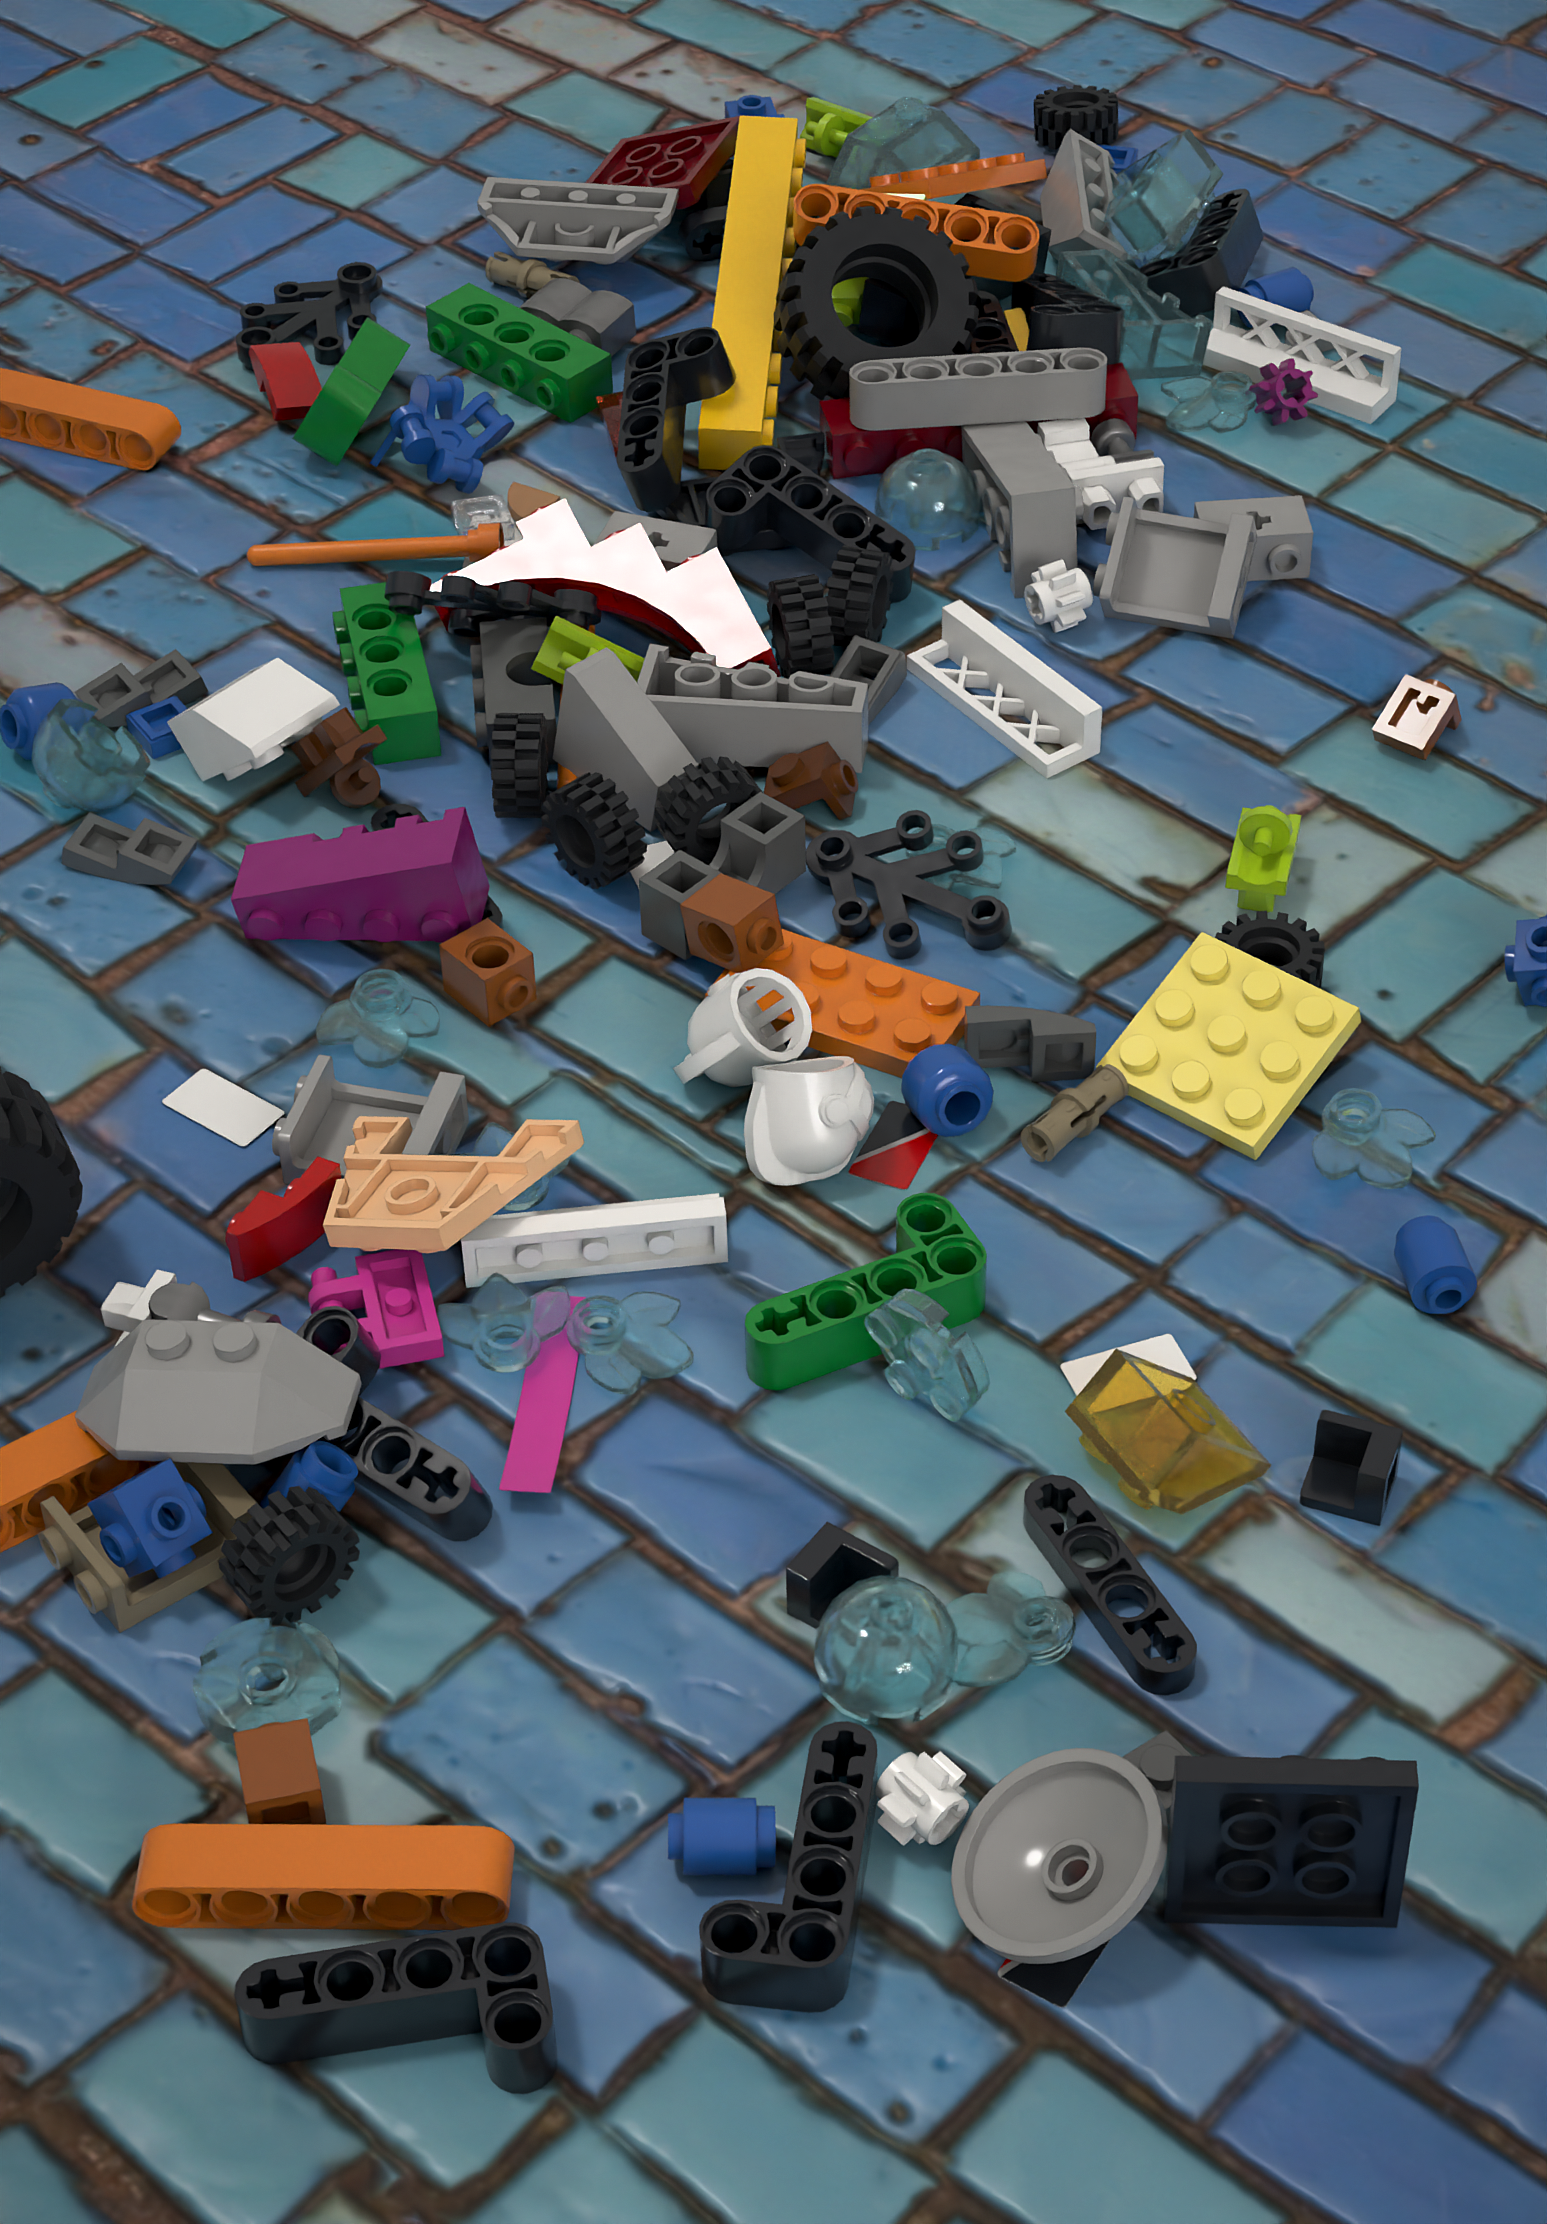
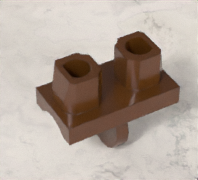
(337, 753)

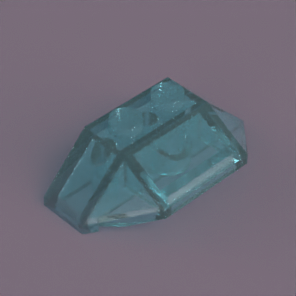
(901, 140)

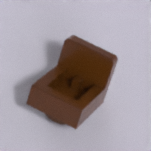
(813, 776)

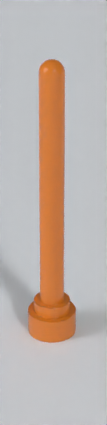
(475, 545)

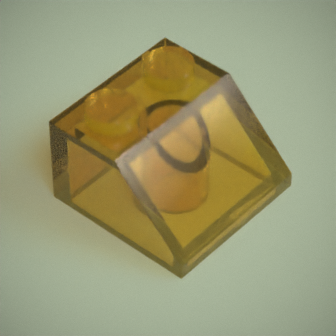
(1162, 1435)

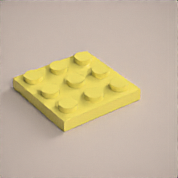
(1230, 1044)

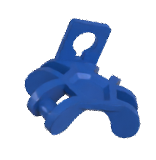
(445, 442)

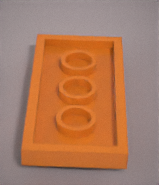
(961, 176)
(866, 1005)

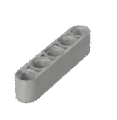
(978, 388)

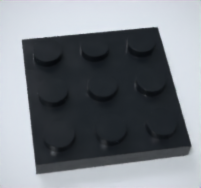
(1289, 1840)

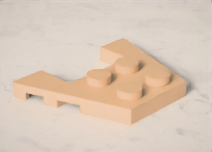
(433, 1199)

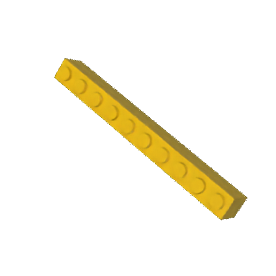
(752, 265)

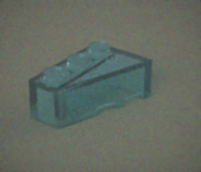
(1162, 198)
(1155, 333)

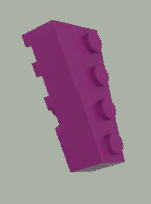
(365, 884)

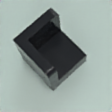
(1352, 1467)
(829, 1567)

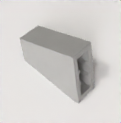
(617, 732)

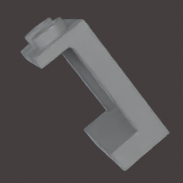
(1175, 569)
(327, 1109)

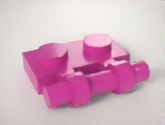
(396, 1304)

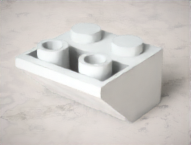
(251, 720)

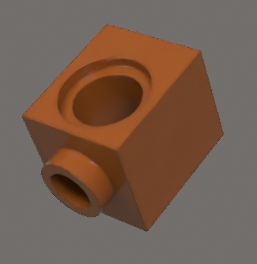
(732, 923)
(488, 972)
(280, 1774)

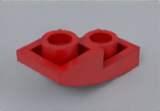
(286, 377)
(281, 1227)

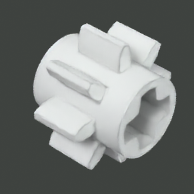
(1058, 596)
(921, 1798)

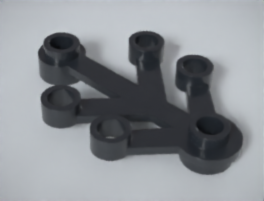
(355, 285)
(477, 603)
(905, 881)

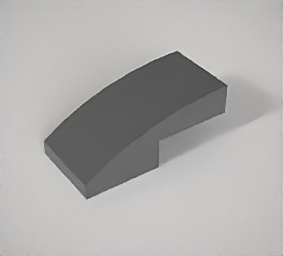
(121, 693)
(114, 852)
(1047, 1041)

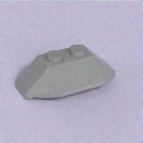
(1078, 198)
(575, 218)
(215, 1393)

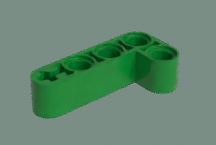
(351, 392)
(824, 1324)

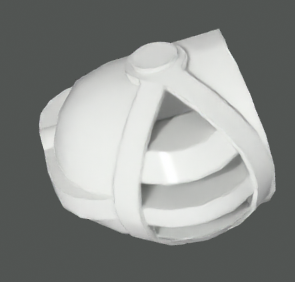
(734, 1034)
(805, 1118)

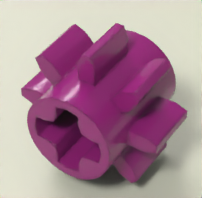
(1291, 403)

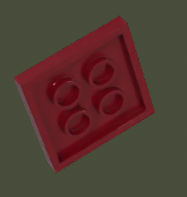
(672, 158)

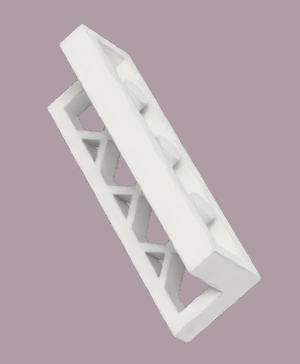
(1341, 384)
(1021, 686)
(597, 1240)

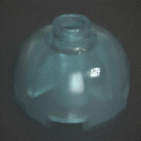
(929, 498)
(86, 761)
(886, 1650)

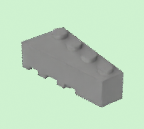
(1023, 498)
(752, 711)

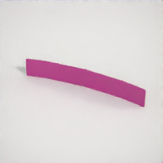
(542, 1416)

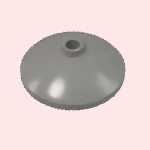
(1044, 1832)

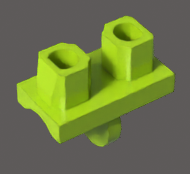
(829, 125)
(570, 644)
(1262, 856)

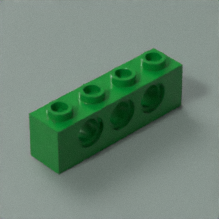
(519, 352)
(386, 675)

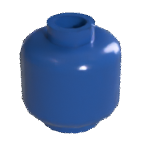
(25, 712)
(947, 1090)

